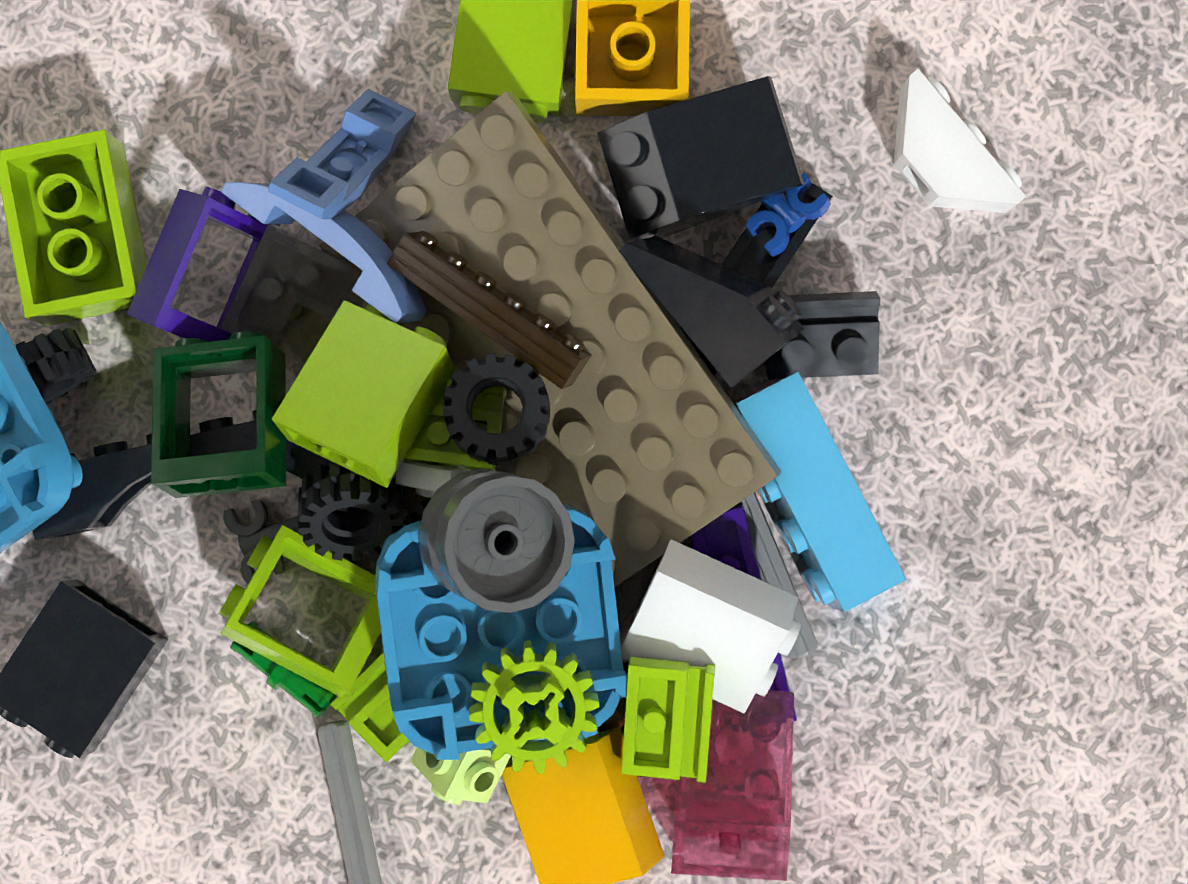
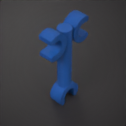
(786, 215)

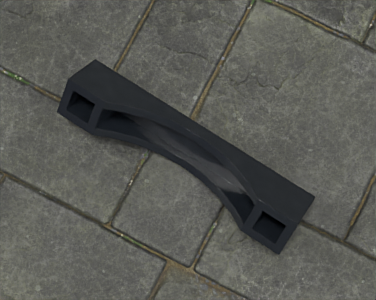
(122, 474)

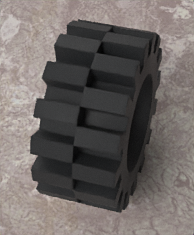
(57, 362)
(347, 531)

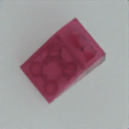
(743, 811)

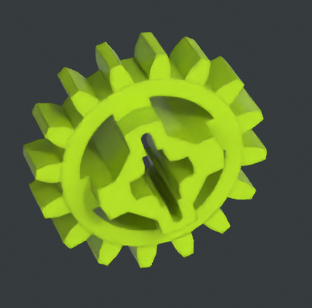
(520, 727)

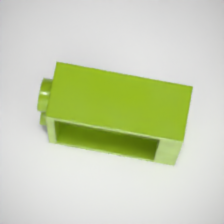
(343, 573)

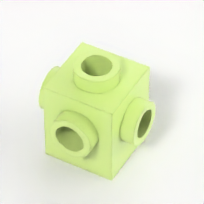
(464, 779)

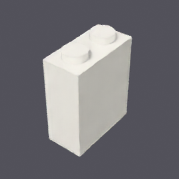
(714, 616)

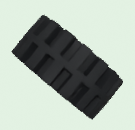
(491, 373)

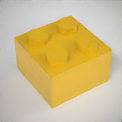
(631, 56)

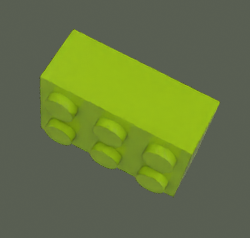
(72, 226)

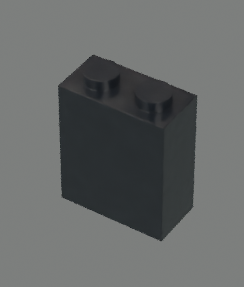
(76, 669)

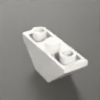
(947, 155)

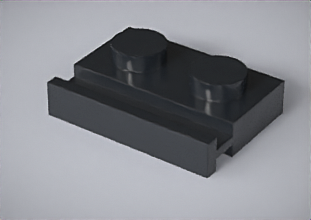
(836, 338)

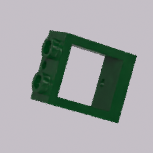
(222, 472)

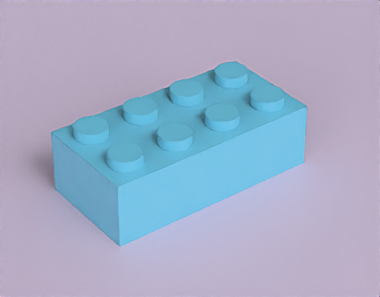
(819, 499)

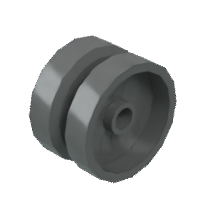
(530, 546)

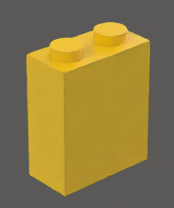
(586, 817)

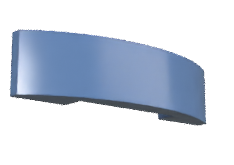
(348, 160)
(377, 284)

